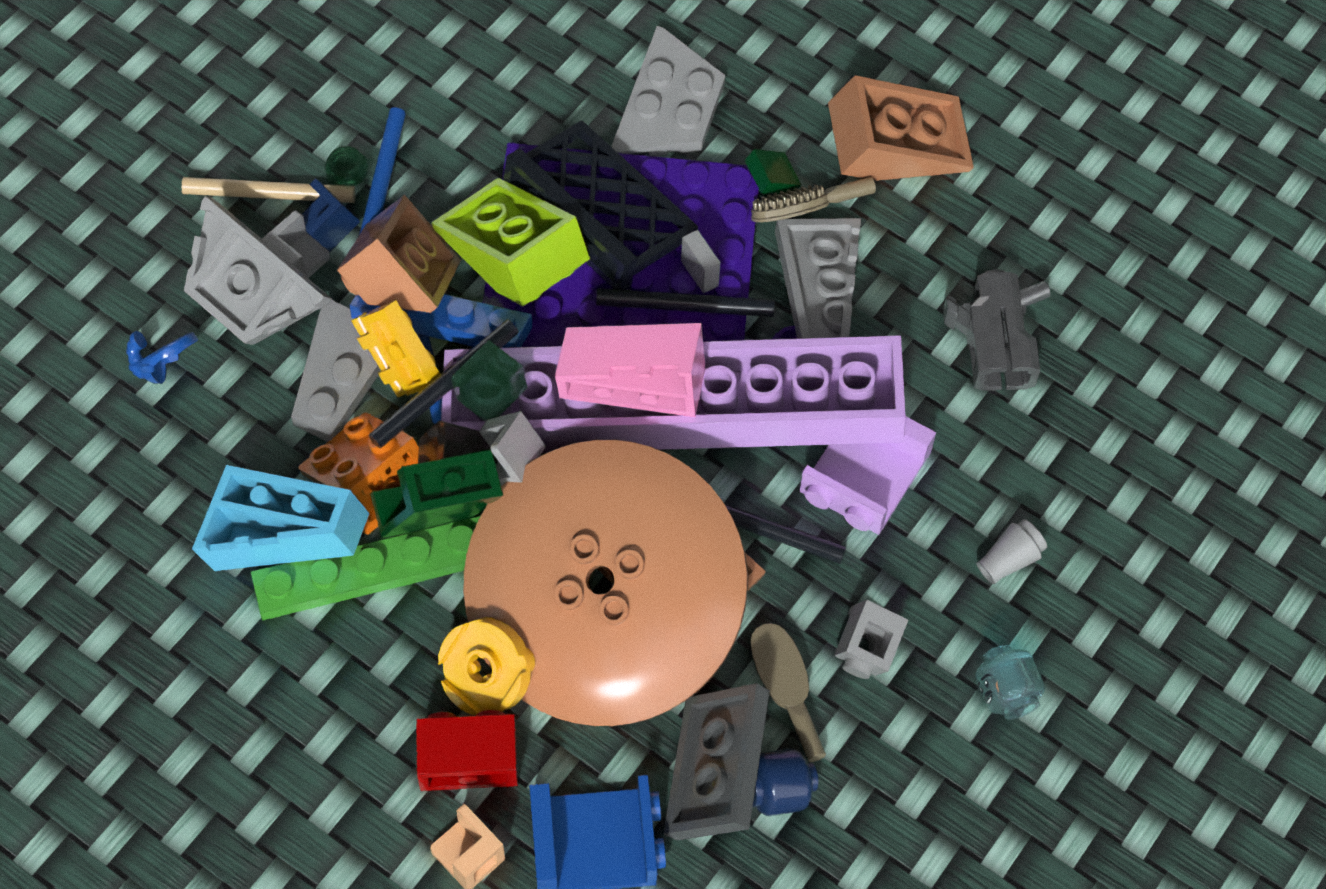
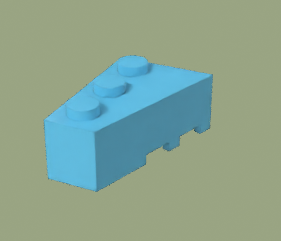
(277, 521)

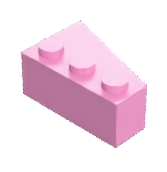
(634, 366)

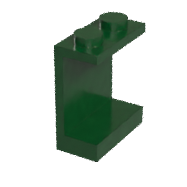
(437, 493)

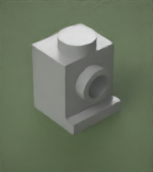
(881, 630)

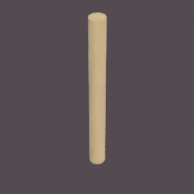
(262, 189)

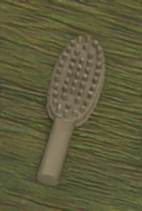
(805, 201)
(786, 677)

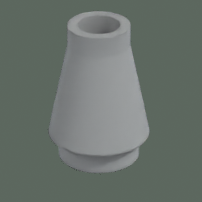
(1014, 550)

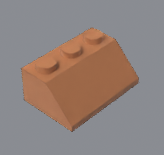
(400, 260)

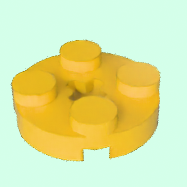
(509, 660)

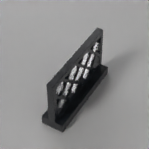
(603, 243)

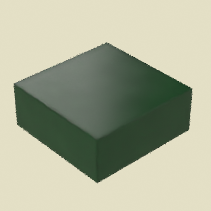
(772, 171)

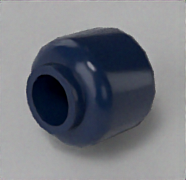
(784, 782)

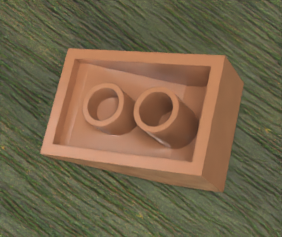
(898, 131)

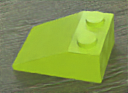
(514, 240)

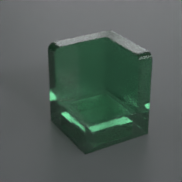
(489, 382)

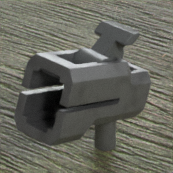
(997, 330)

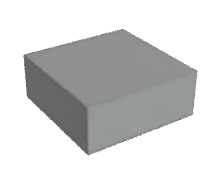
(700, 261)

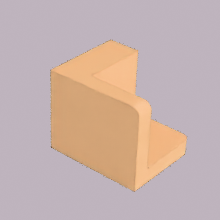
(468, 849)

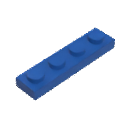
(460, 320)

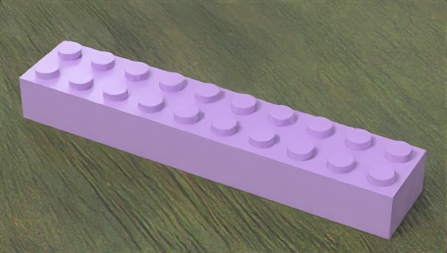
(748, 398)

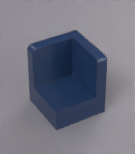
(328, 218)

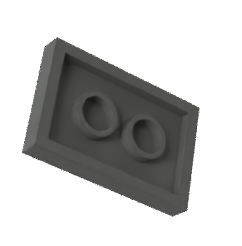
(717, 763)

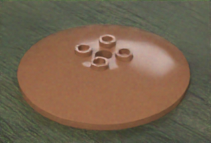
(673, 590)

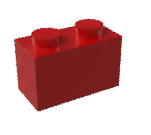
(466, 751)

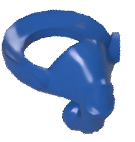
(154, 365)

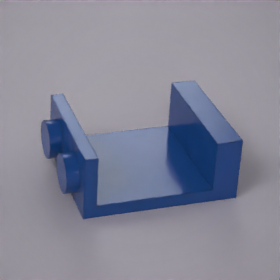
(596, 838)

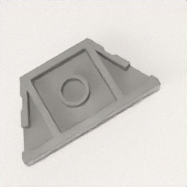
(670, 100)
(245, 279)

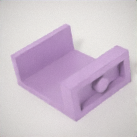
(867, 478)

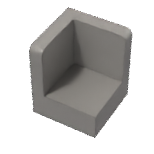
(296, 245)
(513, 444)

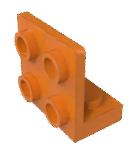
(358, 464)

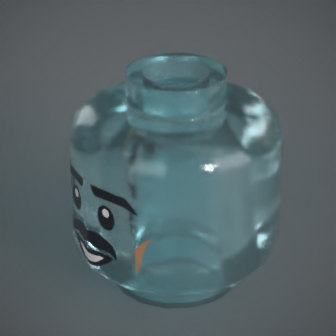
(1010, 682)

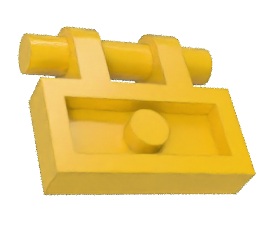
(396, 349)

